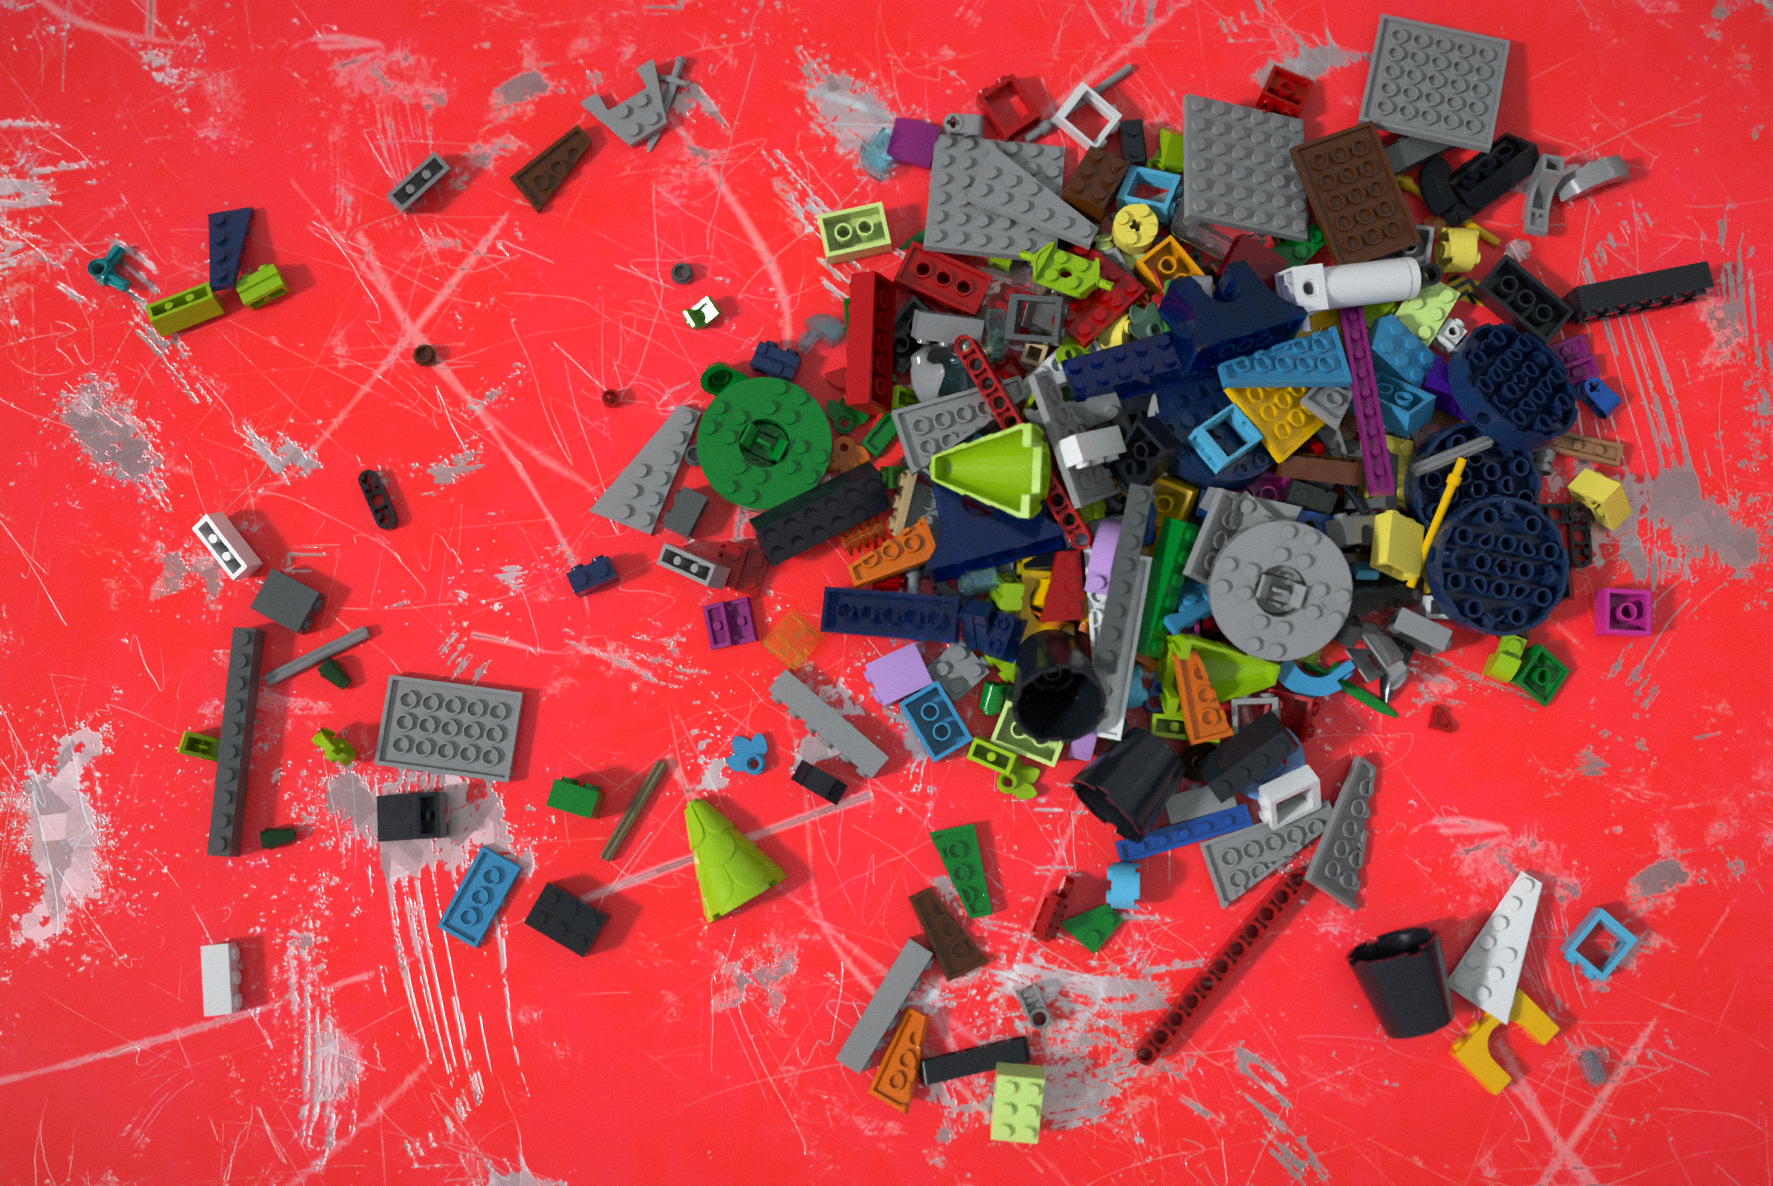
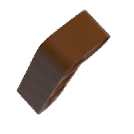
(1321, 468)

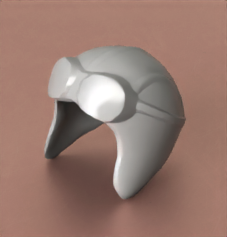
(928, 377)

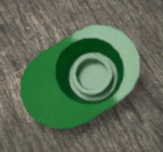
(719, 377)

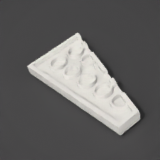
(1496, 957)

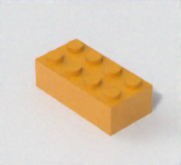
(1170, 263)

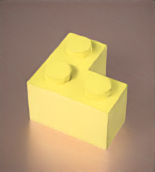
(1602, 496)

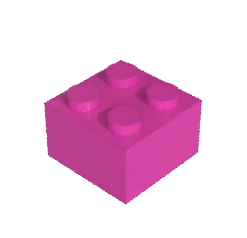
(1623, 613)

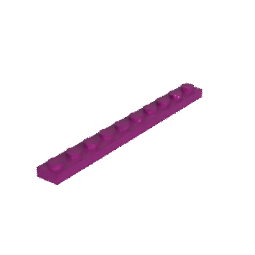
(1366, 402)

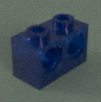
(1004, 636)

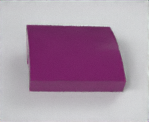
(912, 142)
(1576, 358)
(730, 623)

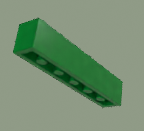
(1165, 583)

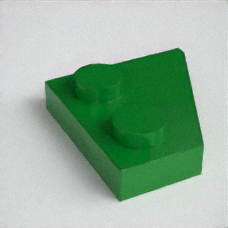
(1093, 926)

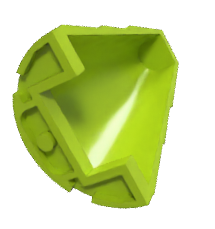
(999, 469)
(1228, 670)
(726, 861)

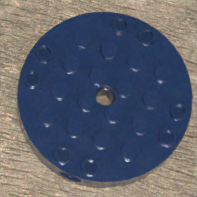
(1512, 387)
(1190, 405)
(1487, 474)
(1528, 574)

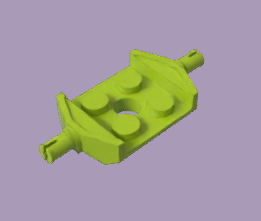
(1051, 262)

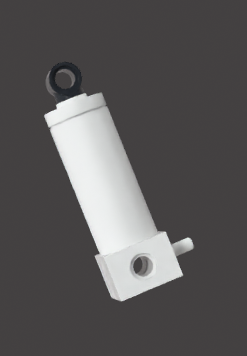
(1354, 284)

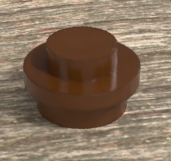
(424, 355)

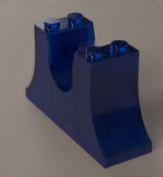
(1232, 323)
(985, 541)

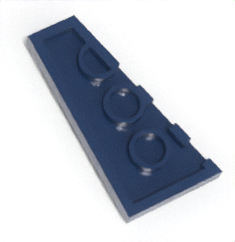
(227, 245)

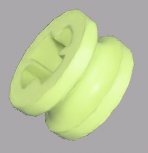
(1103, 242)

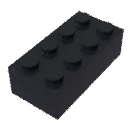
(1522, 300)

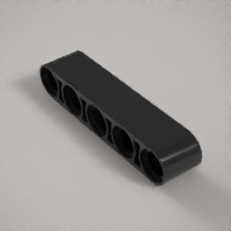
(973, 1060)

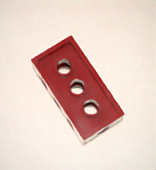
(942, 267)

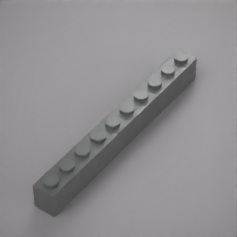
(236, 742)

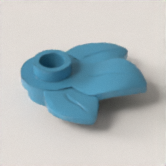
(745, 752)

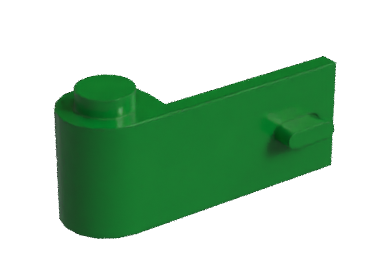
(994, 696)

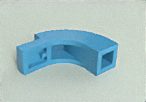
(1311, 685)

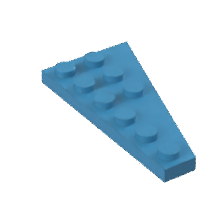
(1294, 363)

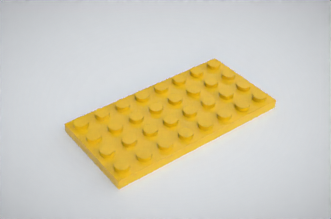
(1277, 410)

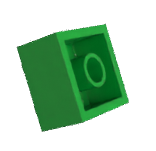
(576, 799)

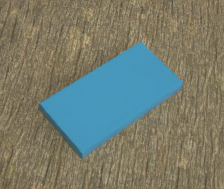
(480, 896)

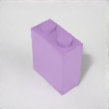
(897, 675)

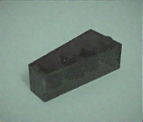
(1383, 593)

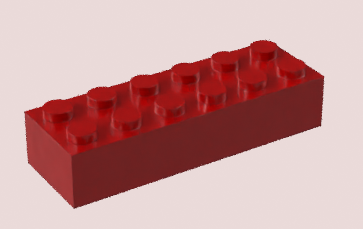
(870, 343)

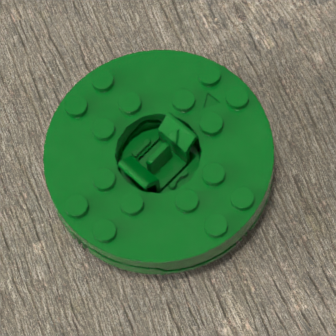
(763, 443)

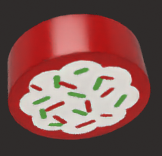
(1065, 887)

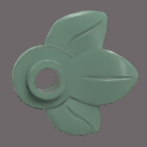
(1145, 322)

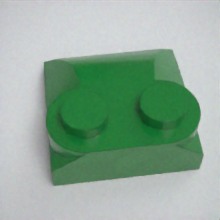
(1539, 674)

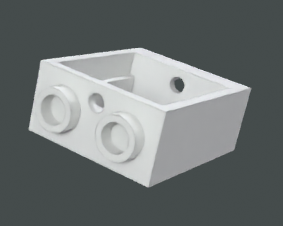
(1096, 102)
(1284, 787)

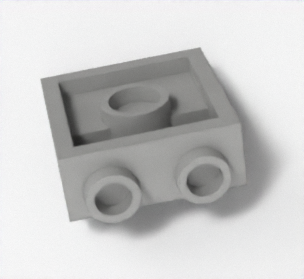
(958, 670)

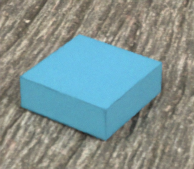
(1364, 571)

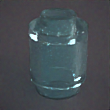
(1593, 1068)

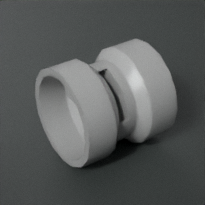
(1543, 461)

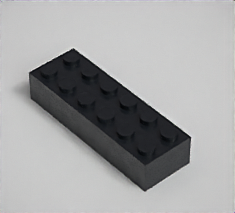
(1639, 293)
(820, 513)

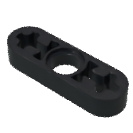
(379, 517)

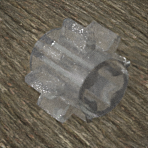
(1518, 250)

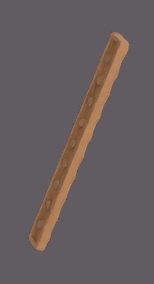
(1568, 445)

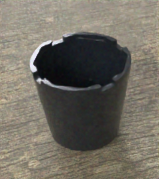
(1056, 688)
(1130, 783)
(1405, 981)

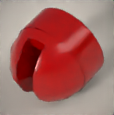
(614, 395)

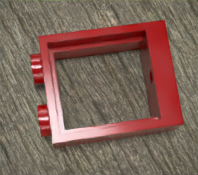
(1020, 126)

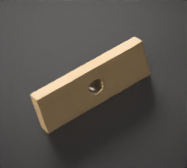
(901, 502)

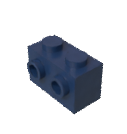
(592, 576)

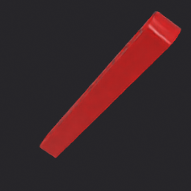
(1003, 416)
(1209, 970)

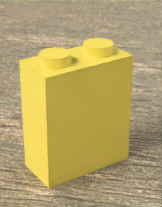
(1397, 545)

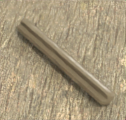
(633, 810)

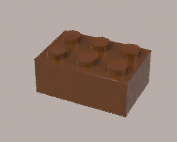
(1096, 184)

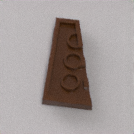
(549, 169)
(949, 943)

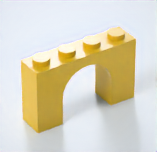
(1029, 580)
(1473, 1050)

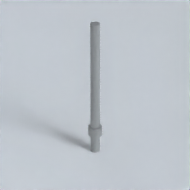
(1046, 125)

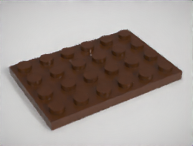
(1355, 195)

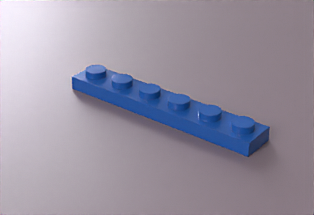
(1185, 833)

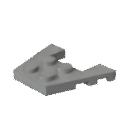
(638, 115)

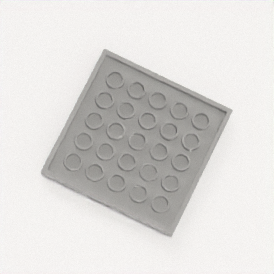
(1434, 83)
(1242, 168)
(972, 230)

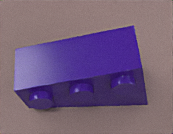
(1439, 386)

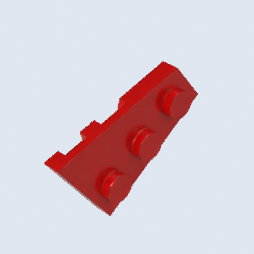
(1065, 590)

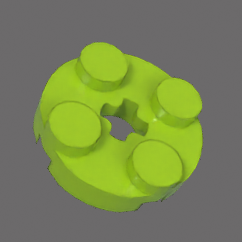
(334, 748)

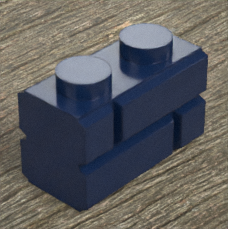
(775, 361)
(977, 622)

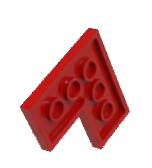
(1100, 308)

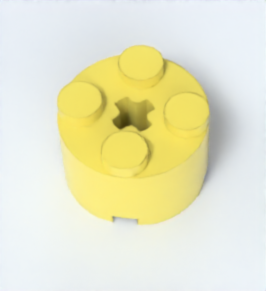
(1137, 217)
(1457, 250)
(1117, 333)

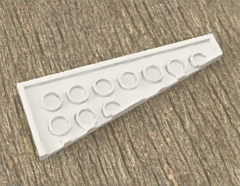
(1118, 683)

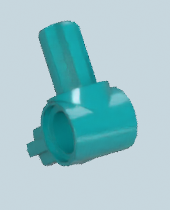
(107, 265)

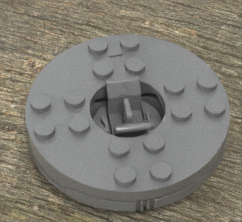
(1279, 589)

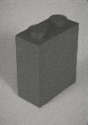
(288, 602)

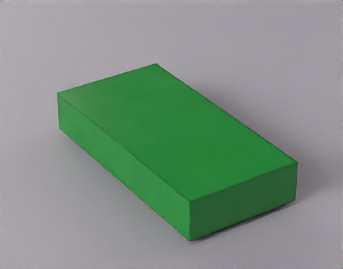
(880, 435)

